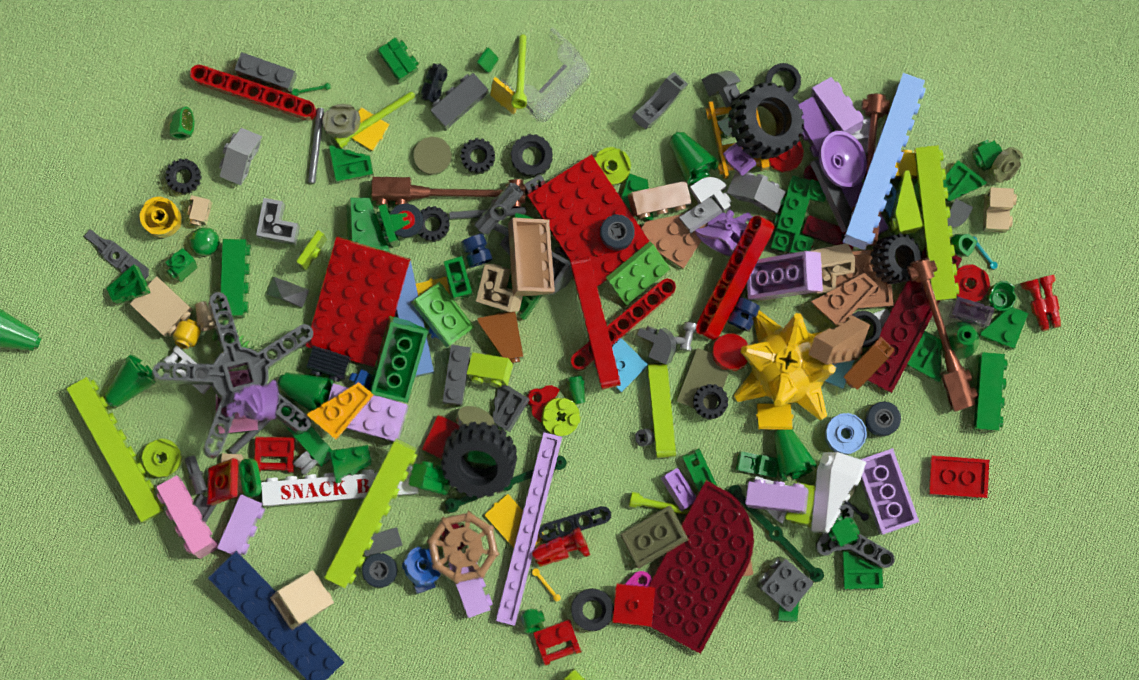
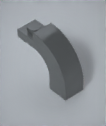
(660, 101)

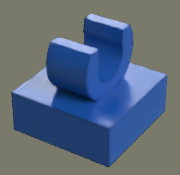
(363, 378)

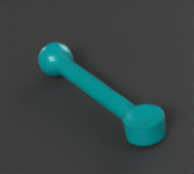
(993, 265)

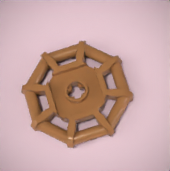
(456, 556)

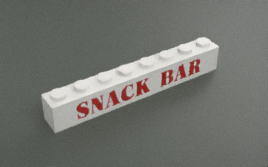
(324, 489)

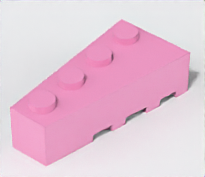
(186, 517)

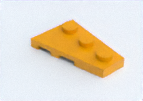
(341, 411)

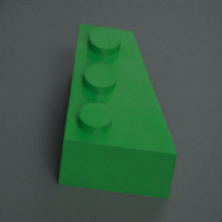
(363, 224)

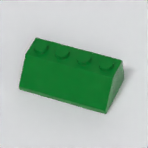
(398, 359)

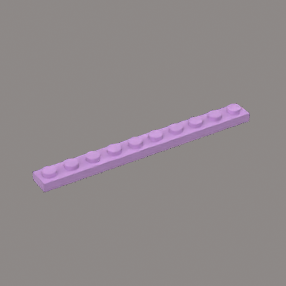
(529, 528)

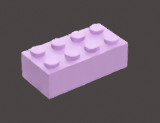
(786, 276)
(378, 418)
(887, 492)

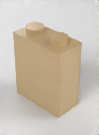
(162, 307)
(302, 599)

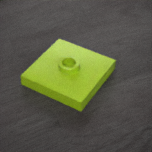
(312, 250)

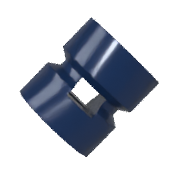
(474, 244)
(746, 308)

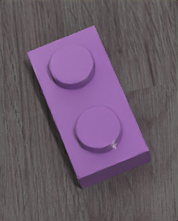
(679, 489)

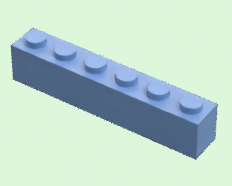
(407, 311)

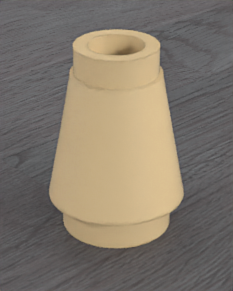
(204, 318)

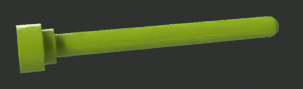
(519, 99)
(376, 117)
(638, 500)

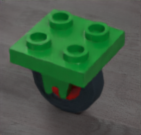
(402, 221)

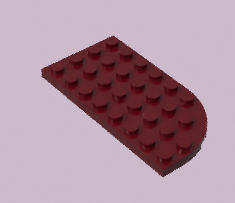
(705, 570)

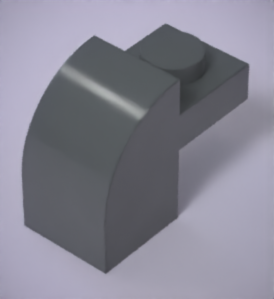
(723, 84)
(958, 213)
(664, 343)

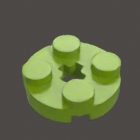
(616, 156)
(559, 427)
(159, 447)

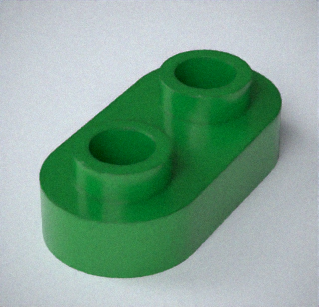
(250, 477)

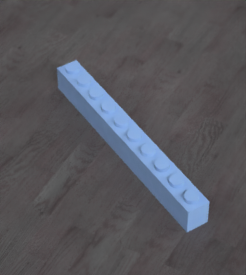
(883, 162)

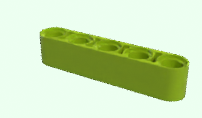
(661, 410)

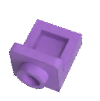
(738, 159)

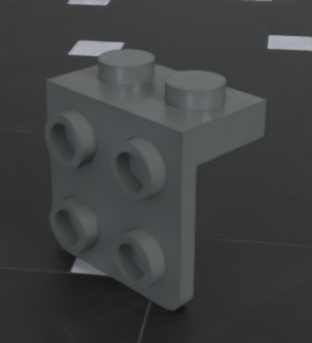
(784, 583)

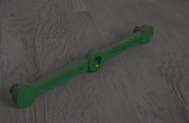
(453, 505)
(816, 574)

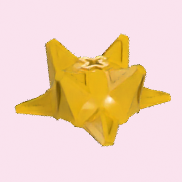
(770, 374)

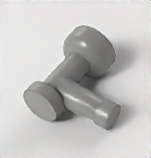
(686, 342)

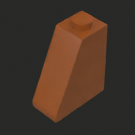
(504, 334)
(868, 363)

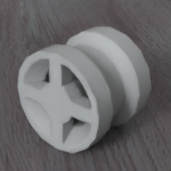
(305, 463)

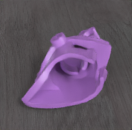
(724, 232)
(256, 402)

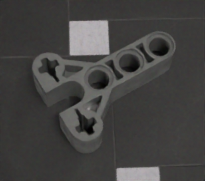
(857, 548)

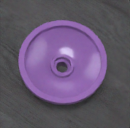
(842, 159)

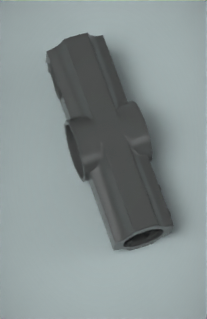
(505, 200)

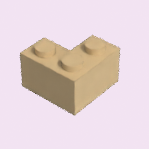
(997, 209)
(834, 262)
(494, 289)

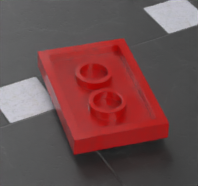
(959, 476)

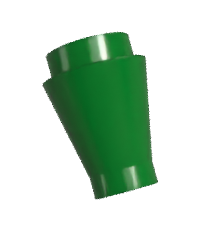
(577, 388)

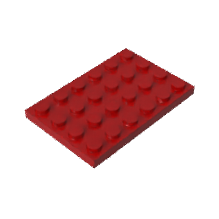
(576, 208)
(357, 299)

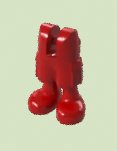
(1046, 306)
(558, 548)

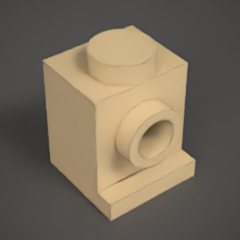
(199, 211)

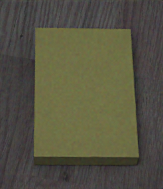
(702, 372)
(654, 537)

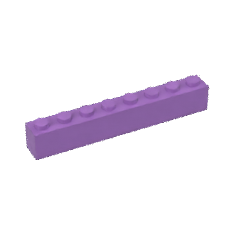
(814, 131)

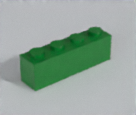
(234, 275)
(989, 392)

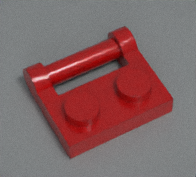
(275, 448)
(556, 635)

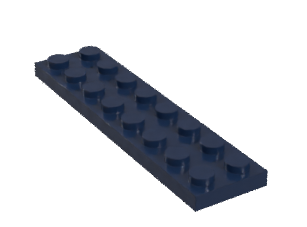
(252, 598)

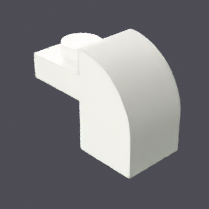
(711, 188)

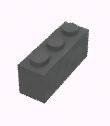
(266, 72)
(459, 100)
(456, 375)

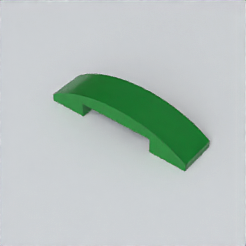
(310, 441)

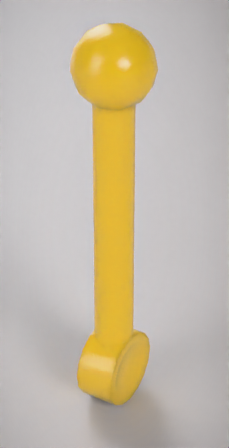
(556, 597)

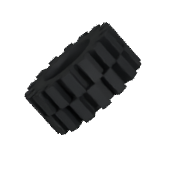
(471, 146)
(183, 187)
(443, 228)
(722, 401)

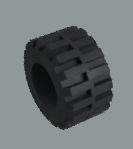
(884, 258)

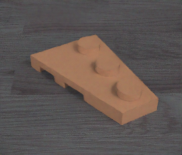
(846, 299)

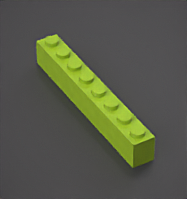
(935, 221)
(115, 449)
(370, 513)

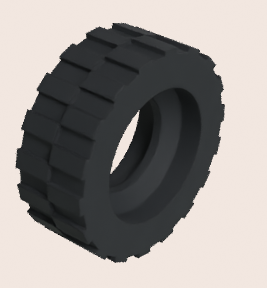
(531, 141)
(605, 602)

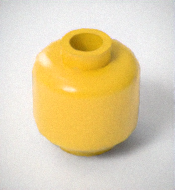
(186, 334)

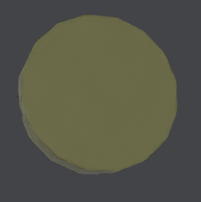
(341, 121)
(432, 155)
(1006, 164)
(473, 414)

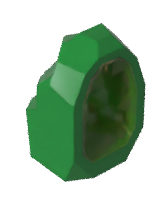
(182, 123)

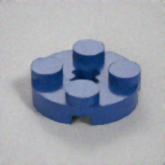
(414, 572)

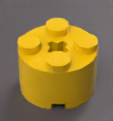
(150, 214)

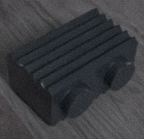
(328, 363)

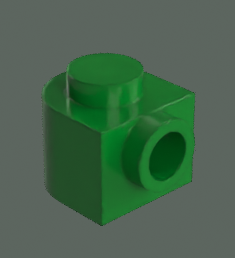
(963, 244)
(532, 620)

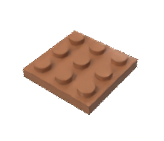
(882, 295)

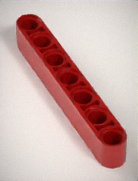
(245, 87)
(734, 277)
(628, 316)
(595, 323)

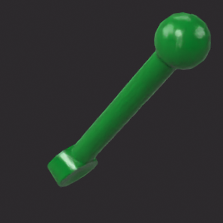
(296, 92)

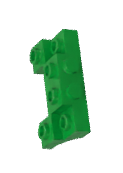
(793, 213)

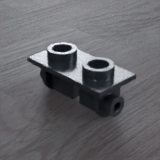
(437, 75)

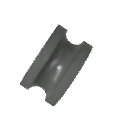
(640, 437)

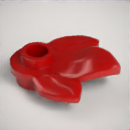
(546, 394)

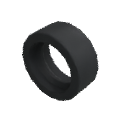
(788, 68)
(876, 324)

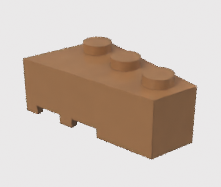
(840, 343)

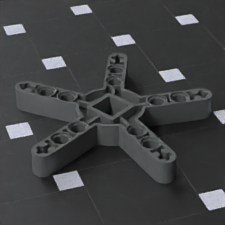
(232, 357)

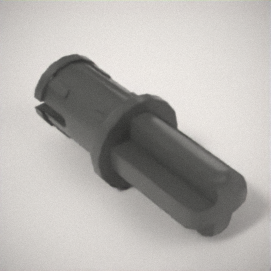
(195, 474)

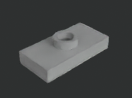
(700, 215)

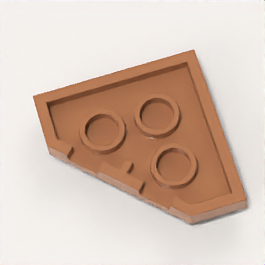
(672, 239)

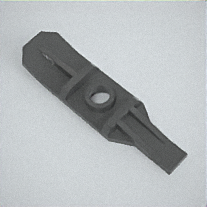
(109, 247)

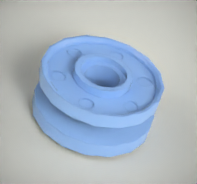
(853, 425)

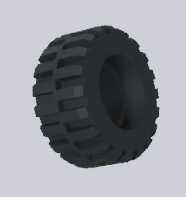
(783, 109)
(475, 480)

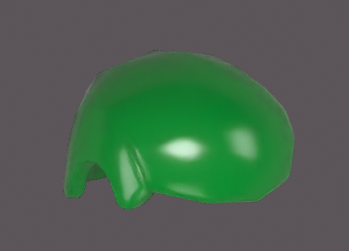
(204, 241)
(1001, 296)

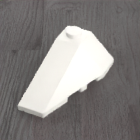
(834, 481)

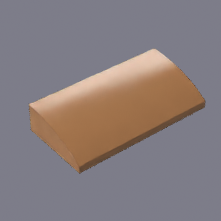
(531, 257)

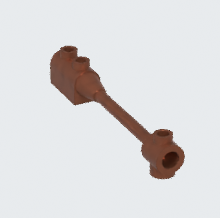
(875, 107)
(401, 190)
(955, 378)

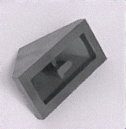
(288, 292)

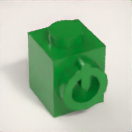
(986, 154)
(181, 265)
(843, 531)

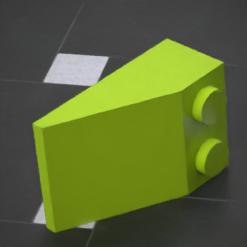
(905, 212)

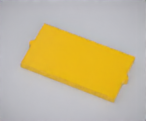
(506, 518)

